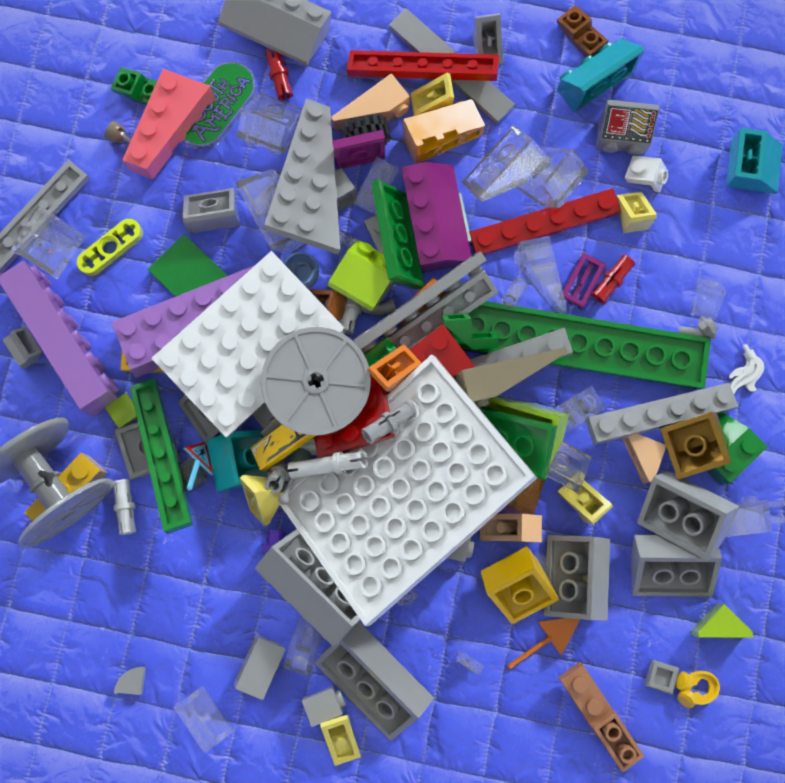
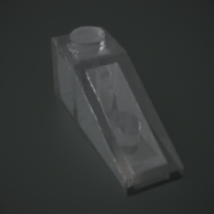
(540, 269)

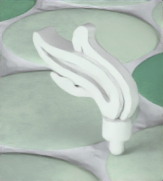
(748, 374)

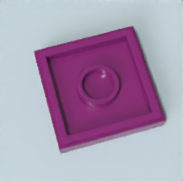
(359, 149)

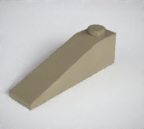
(491, 380)

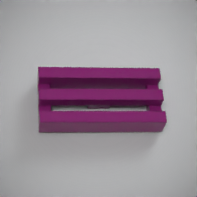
(573, 299)

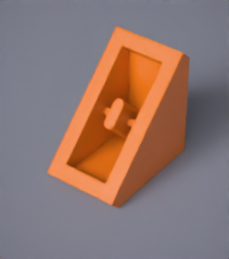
(394, 368)

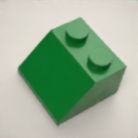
(743, 449)

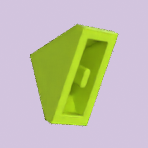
(721, 623)

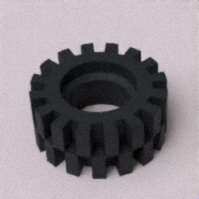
(367, 125)

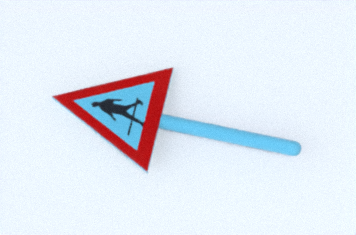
(200, 454)

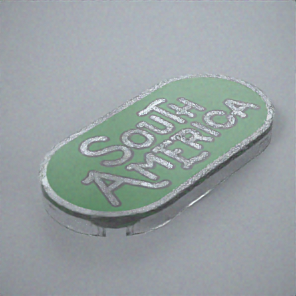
(233, 89)

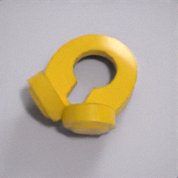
(685, 682)

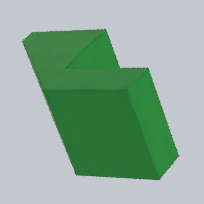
(461, 326)

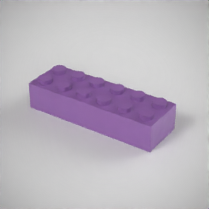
(152, 328)
(59, 338)

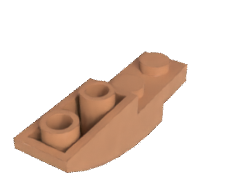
(601, 717)

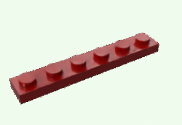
(423, 65)
(545, 222)

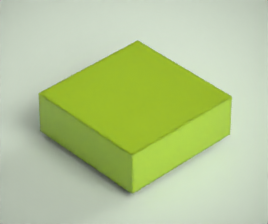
(122, 410)

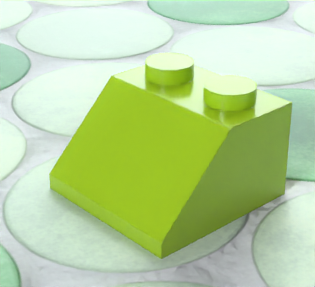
(362, 276)

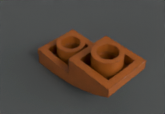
(580, 32)

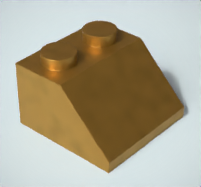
(696, 445)

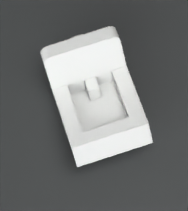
(647, 172)

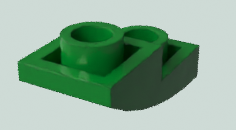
(133, 85)

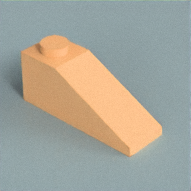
(383, 99)

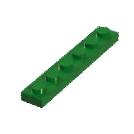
(161, 456)

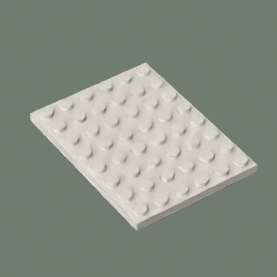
(416, 498)

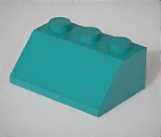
(599, 73)

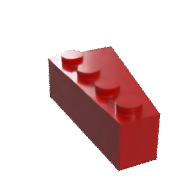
(444, 348)

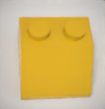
(518, 585)

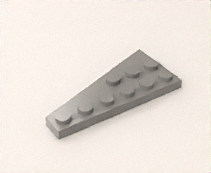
(306, 192)

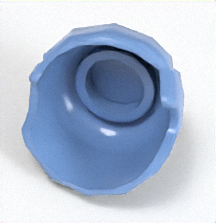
(303, 267)

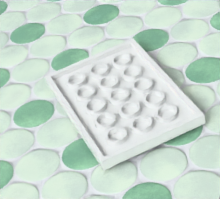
(224, 349)

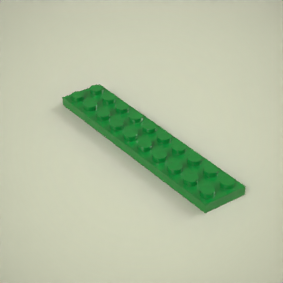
(601, 344)

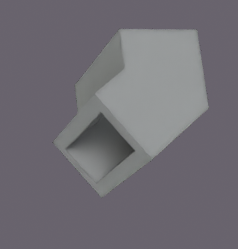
(22, 347)

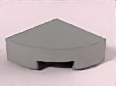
(131, 681)

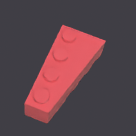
(169, 114)

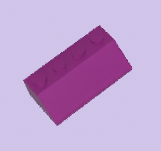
(436, 215)

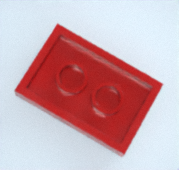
(351, 436)

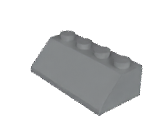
(284, 26)
(308, 587)
(375, 681)

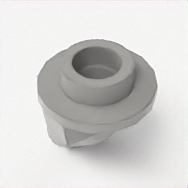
(705, 328)

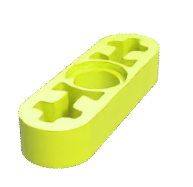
(120, 230)

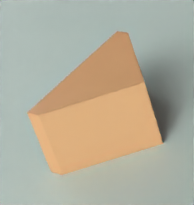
(645, 455)

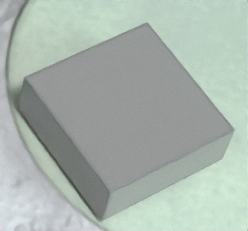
(661, 676)

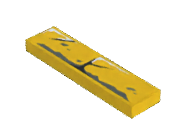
(277, 446)

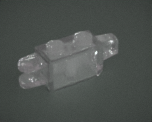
(754, 516)

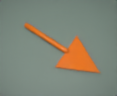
(558, 632)

